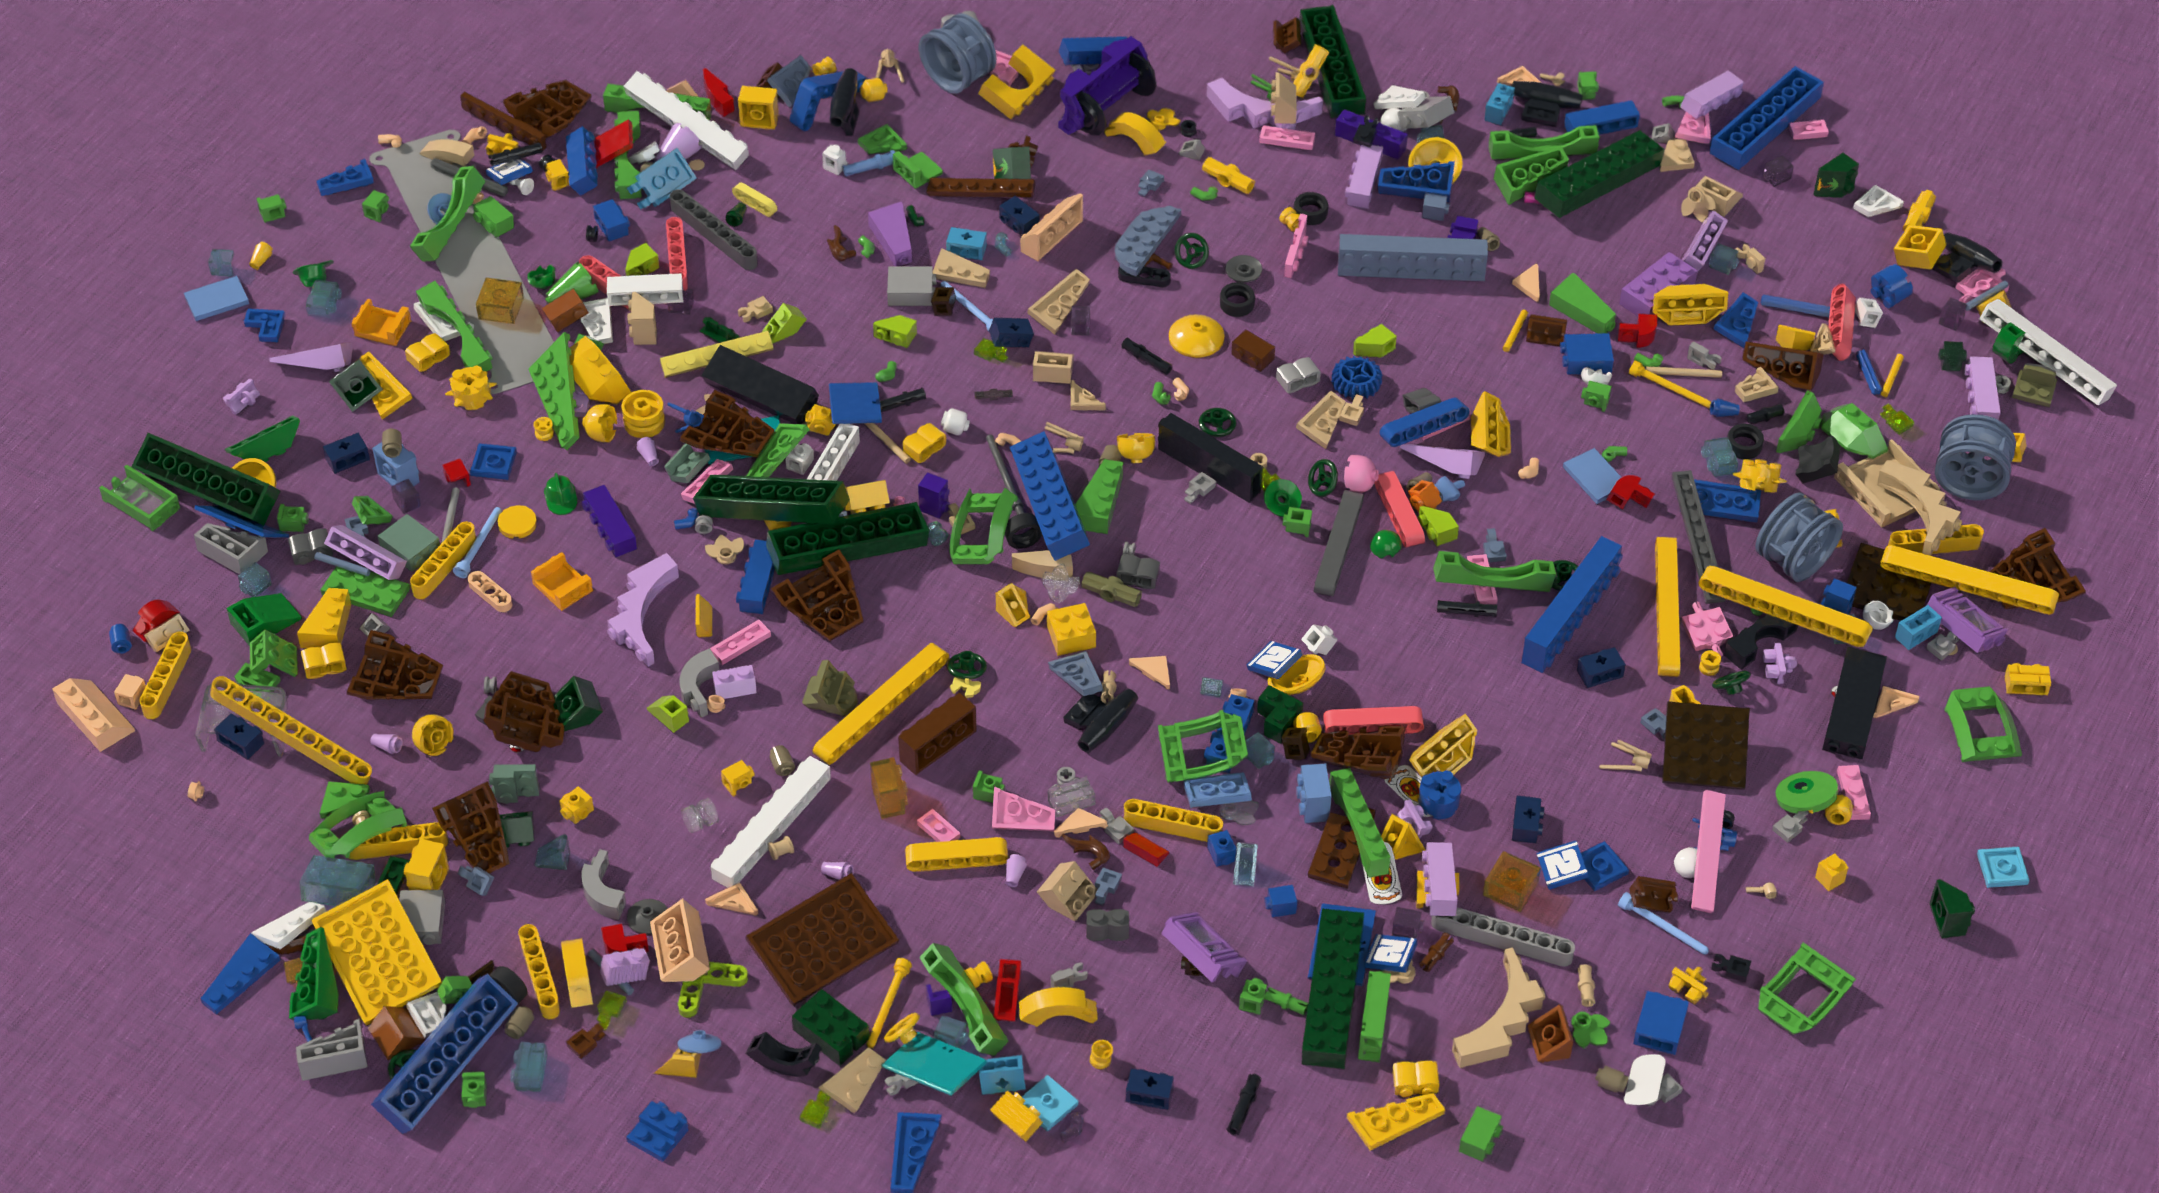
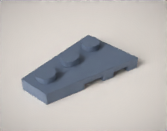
(789, 79)
(1078, 673)

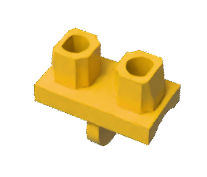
(498, 144)
(1681, 979)

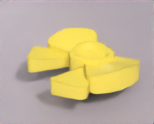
(971, 687)

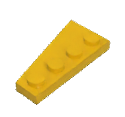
(393, 392)
(1394, 1120)

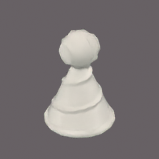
(525, 185)

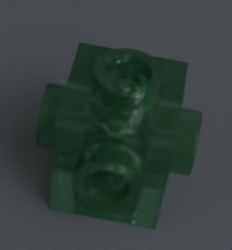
(1952, 356)

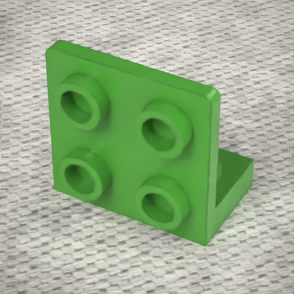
(916, 169)
(272, 650)

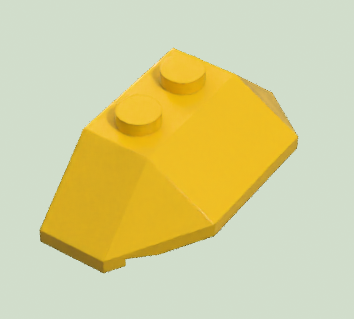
(1689, 304)
(596, 374)
(1490, 426)
(1447, 749)

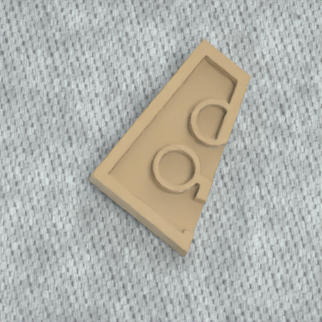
(960, 270)
(1322, 419)
(854, 1080)

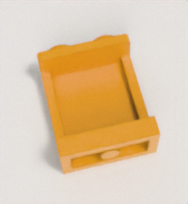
(380, 324)
(561, 582)

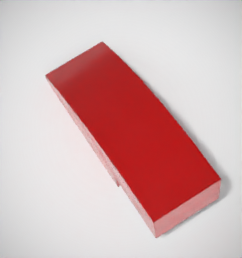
(718, 93)
(1007, 990)

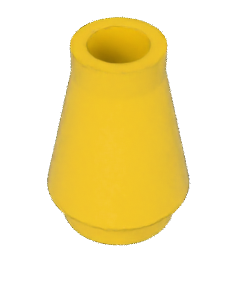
(260, 255)

